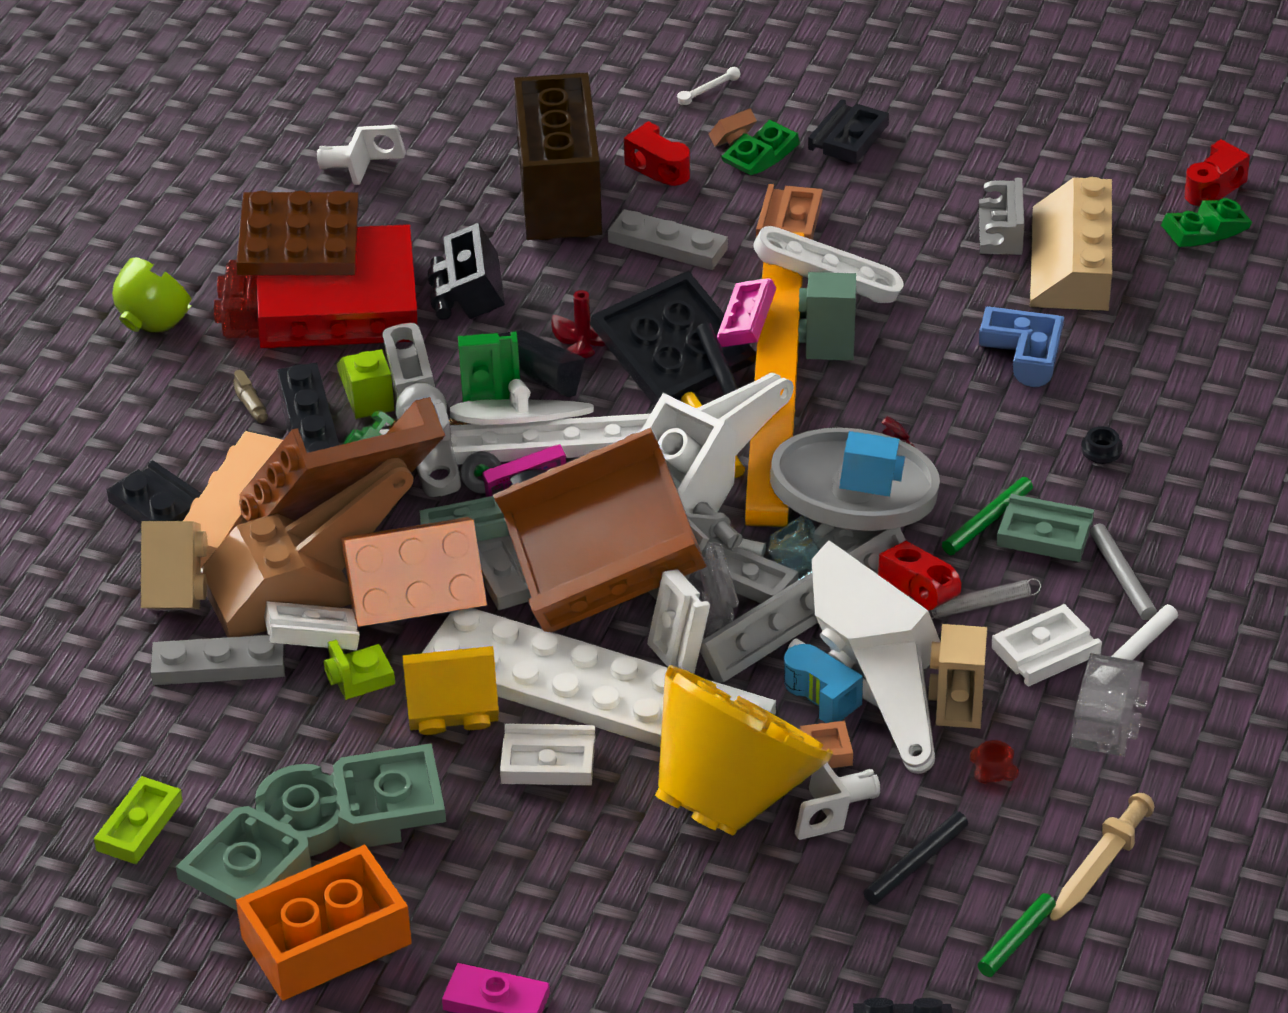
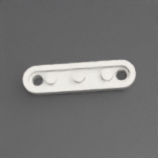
(806, 255)

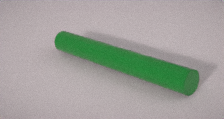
(985, 517)

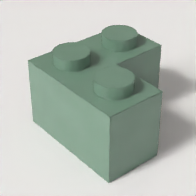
(830, 315)

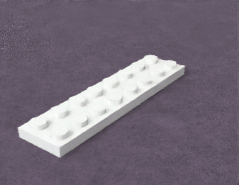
(570, 675)

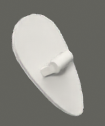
(517, 408)

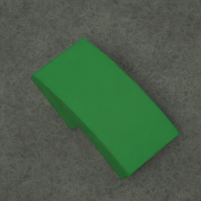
(763, 149)
(1212, 223)

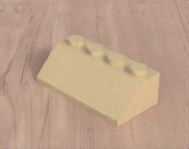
(1073, 246)

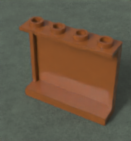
(301, 481)
(599, 530)

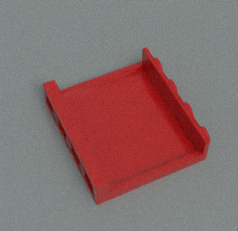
(343, 307)

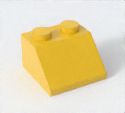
(451, 689)

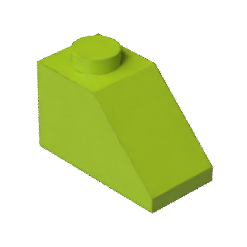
(367, 382)

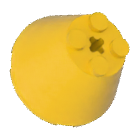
(727, 755)

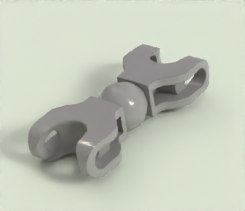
(415, 381)

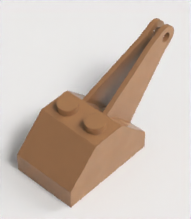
(299, 558)

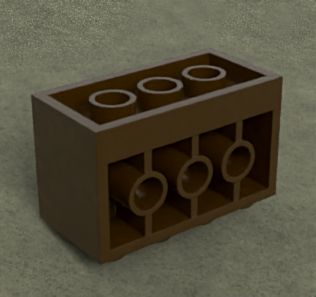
(558, 156)

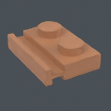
(791, 209)

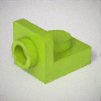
(359, 670)

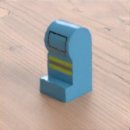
(823, 681)

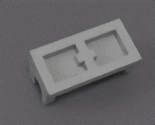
(1002, 218)

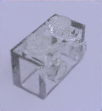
(1108, 705)

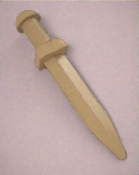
(1116, 835)

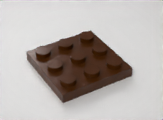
(298, 233)

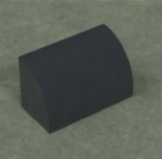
(548, 363)

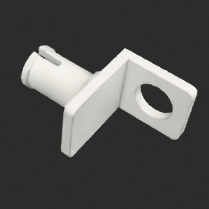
(361, 150)
(833, 797)

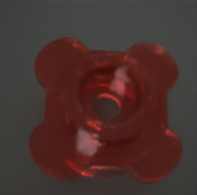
(994, 762)

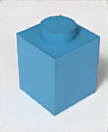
(871, 464)

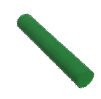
(1016, 935)

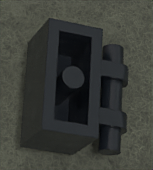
(467, 275)

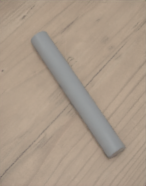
(1123, 571)

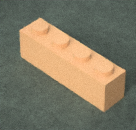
(219, 503)

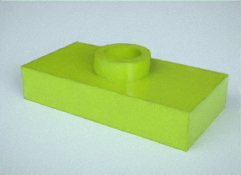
(138, 820)

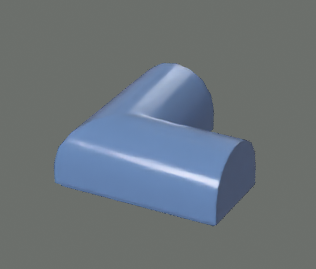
(1029, 334)

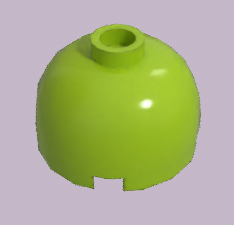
(148, 299)

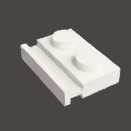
(678, 622)
(311, 625)
(1046, 644)
(547, 754)

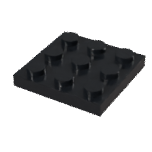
(659, 340)

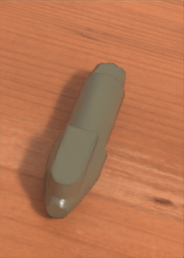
(247, 394)

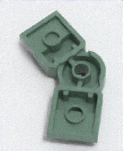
(308, 813)

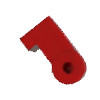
(657, 156)
(1217, 174)
(919, 575)

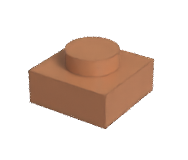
(732, 128)
(834, 737)

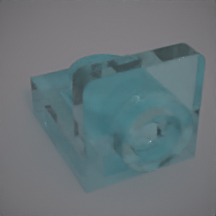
(795, 546)

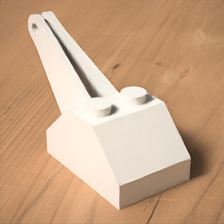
(704, 440)
(883, 639)

